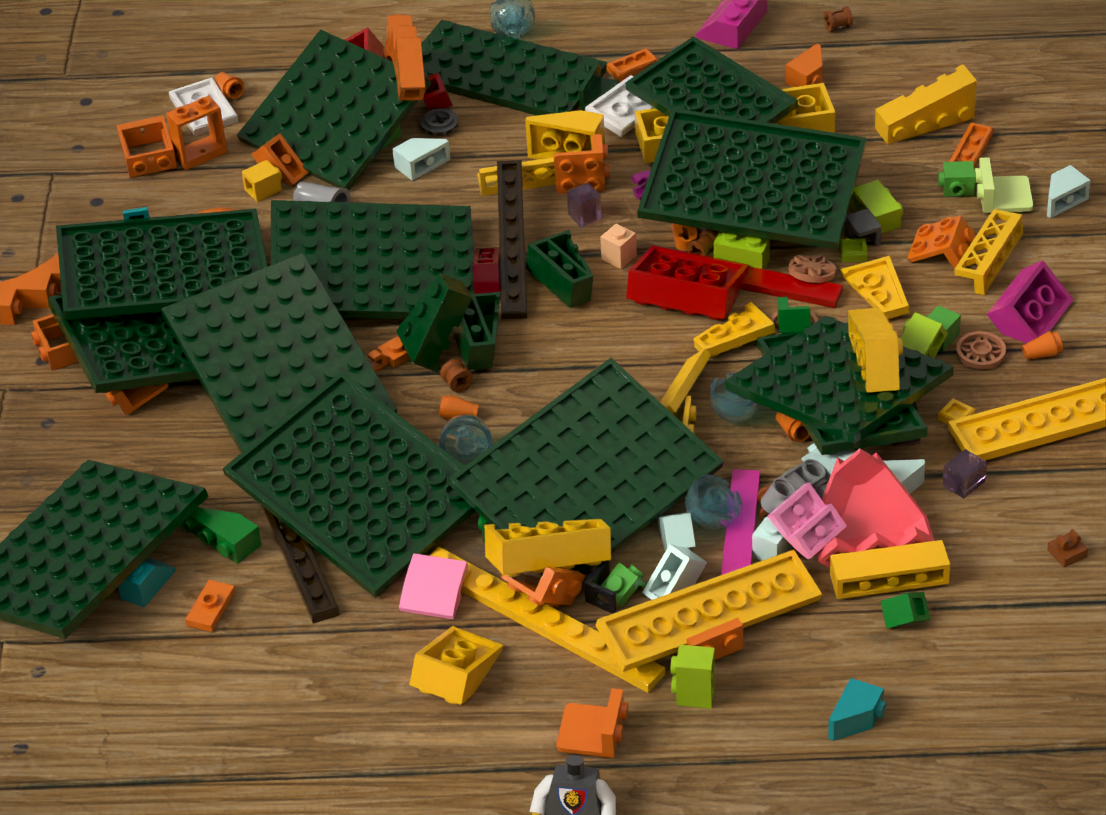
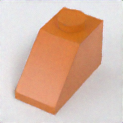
(805, 68)
(282, 156)

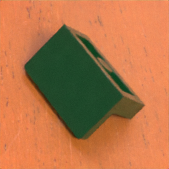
(594, 86)

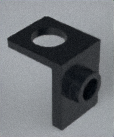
(593, 586)

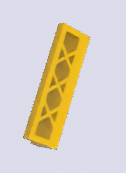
(534, 175)
(998, 249)

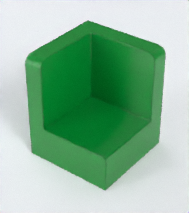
(792, 318)
(905, 609)

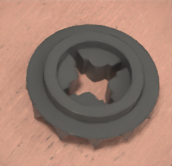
(446, 117)

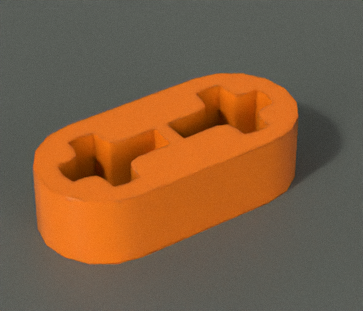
(680, 232)

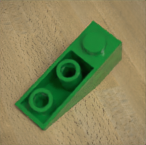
(225, 531)

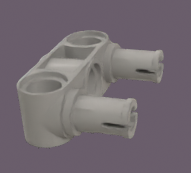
(792, 480)

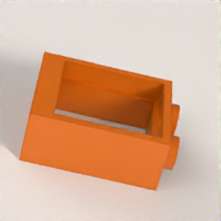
(154, 131)
(212, 145)
(58, 356)

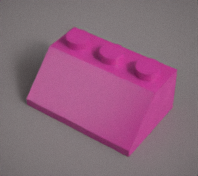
(732, 22)
(1030, 304)

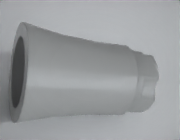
(321, 193)

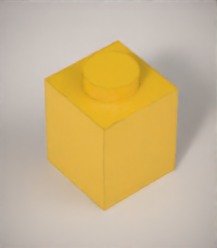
(262, 180)

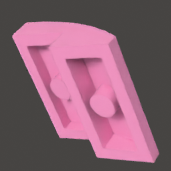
(807, 521)
(433, 586)

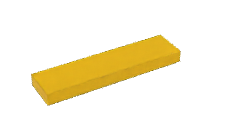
(685, 380)

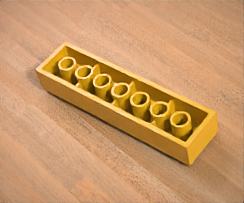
(813, 112)

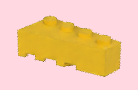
(929, 107)
(875, 348)
(547, 545)

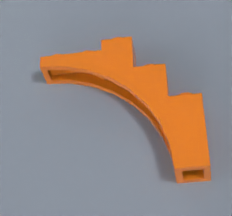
(406, 54)
(29, 290)

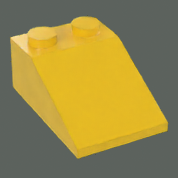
(562, 133)
(454, 665)

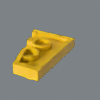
(878, 286)
(736, 332)

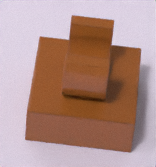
(1068, 548)

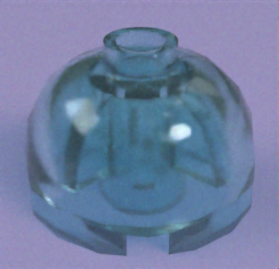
(512, 17)
(730, 405)
(465, 437)
(712, 503)

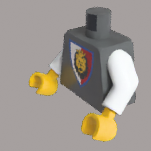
(573, 791)

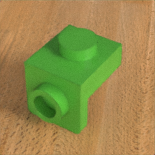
(624, 582)

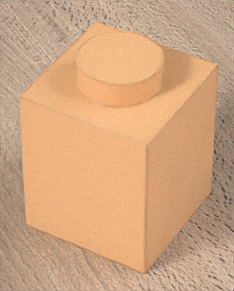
(618, 246)

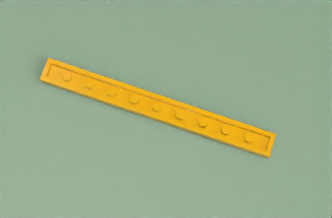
(551, 624)

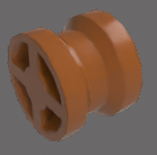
(456, 375)

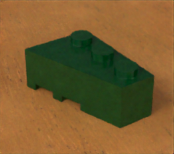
(561, 268)
(433, 319)
(478, 331)

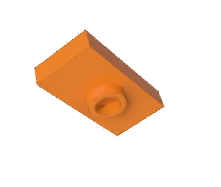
(631, 64)
(210, 605)

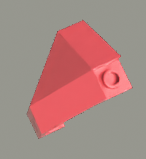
(872, 506)

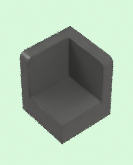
(863, 224)

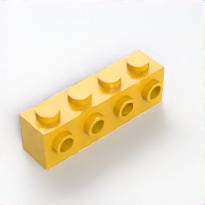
(882, 569)

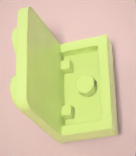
(1002, 192)

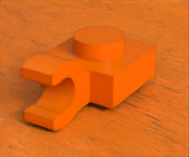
(390, 353)

